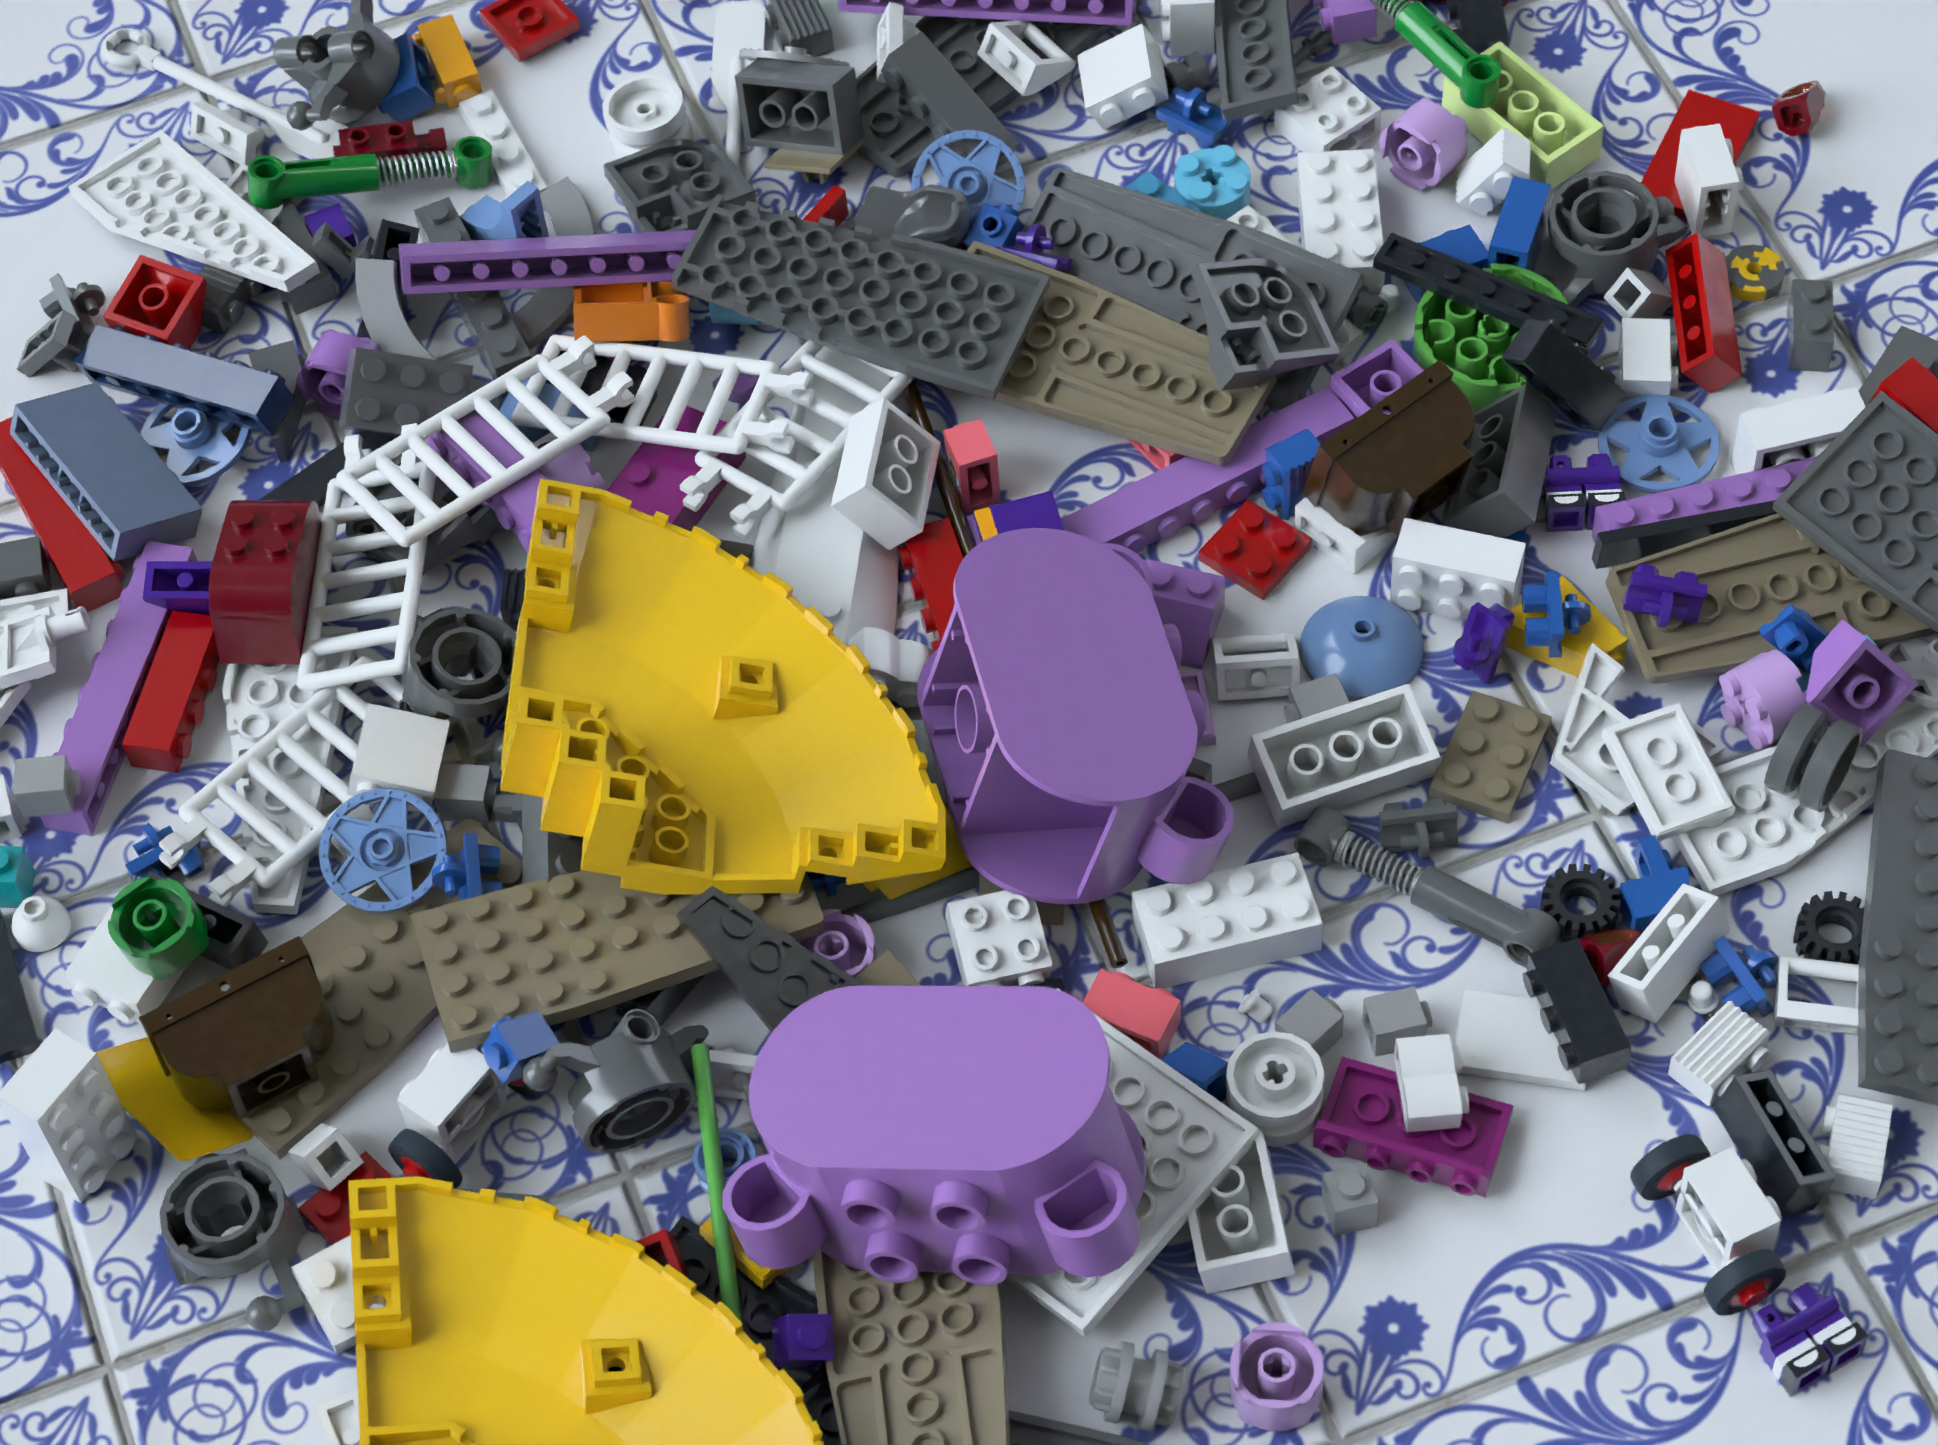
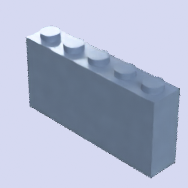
(105, 470)

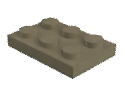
(1490, 756)

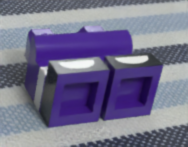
(1578, 491)
(1810, 1342)

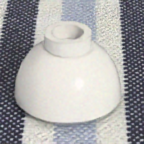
(40, 924)

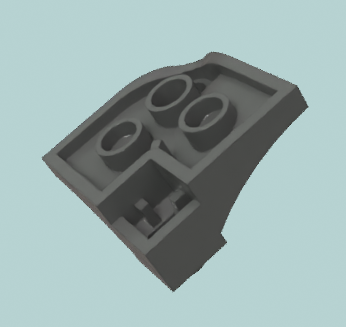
(675, 184)
(1259, 321)
(470, 527)

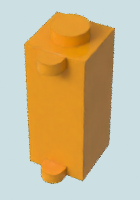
(448, 61)

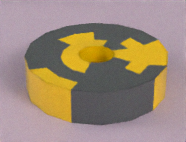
(1759, 260)

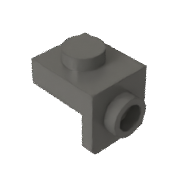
(337, 252)

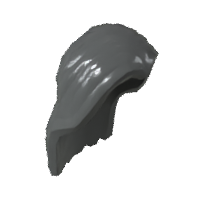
(925, 214)

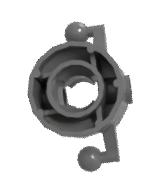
(340, 69)
(1607, 225)
(450, 646)
(629, 1082)
(226, 1194)

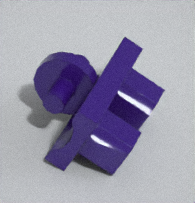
(1034, 244)
(1665, 596)
(1483, 640)

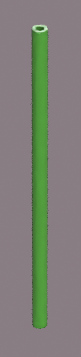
(715, 1178)

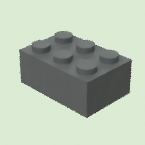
(799, 106)
(398, 390)

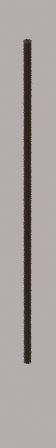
(966, 542)

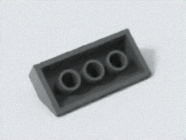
(1507, 466)

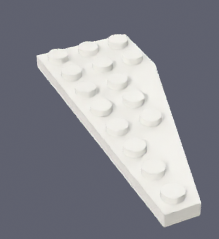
(180, 206)
(255, 703)
(1776, 830)

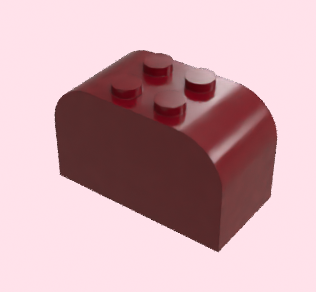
(263, 580)

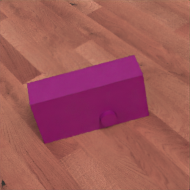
(656, 471)

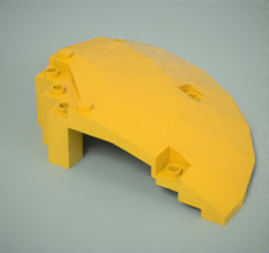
(701, 715)
(516, 1314)

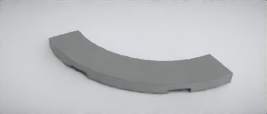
(551, 304)
(384, 313)

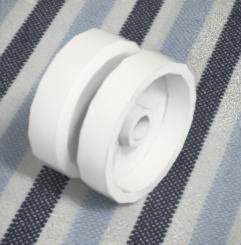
(645, 113)
(1276, 1086)

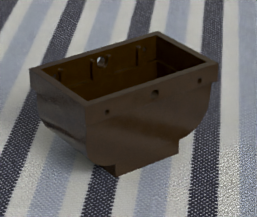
(1396, 461)
(245, 1041)

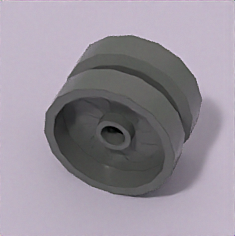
(1813, 757)

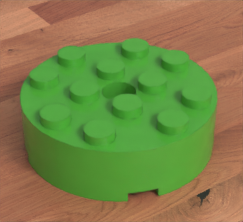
(1474, 341)

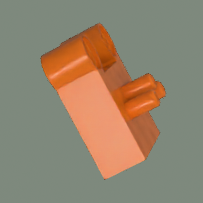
(631, 312)

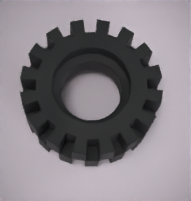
(1581, 884)
(1829, 911)

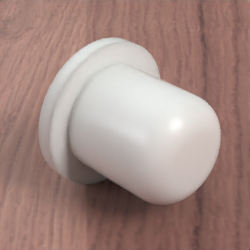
(1391, 294)
(1703, 998)
(1255, 1006)

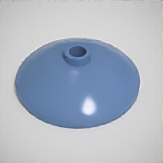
(1363, 662)

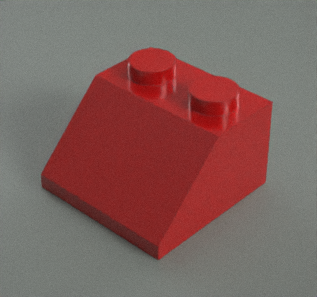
(159, 303)

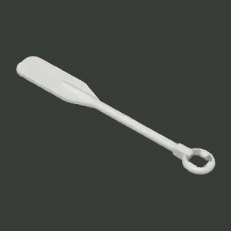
(735, 28)
(310, 143)

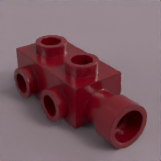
(389, 140)

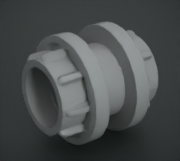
(1136, 1386)

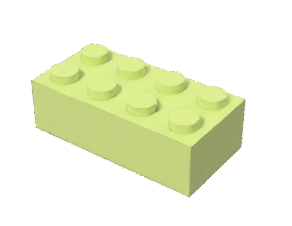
(1559, 130)

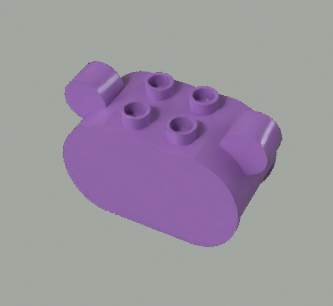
(1067, 723)
(940, 1137)

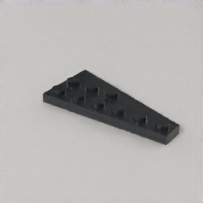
(758, 960)

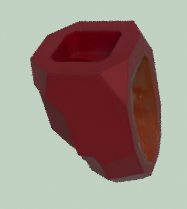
(1799, 108)
(1607, 949)

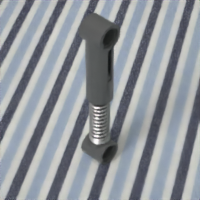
(1518, 931)

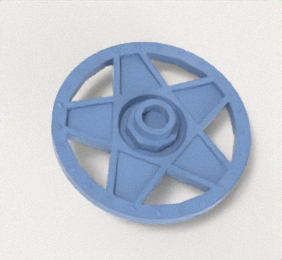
(975, 173)
(192, 439)
(1660, 442)
(382, 850)

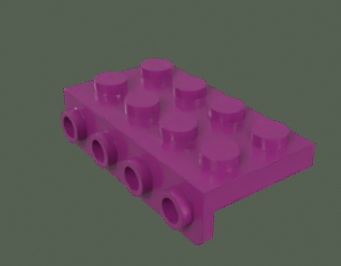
(1368, 1124)

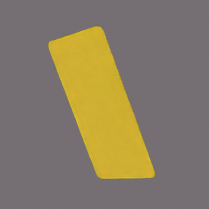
(161, 1107)

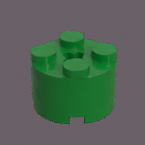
(158, 926)

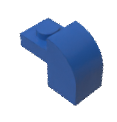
(1648, 895)

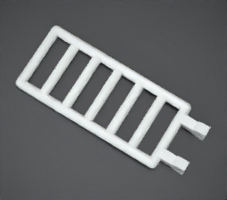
(556, 371)
(748, 429)
(763, 496)
(324, 580)
(246, 867)

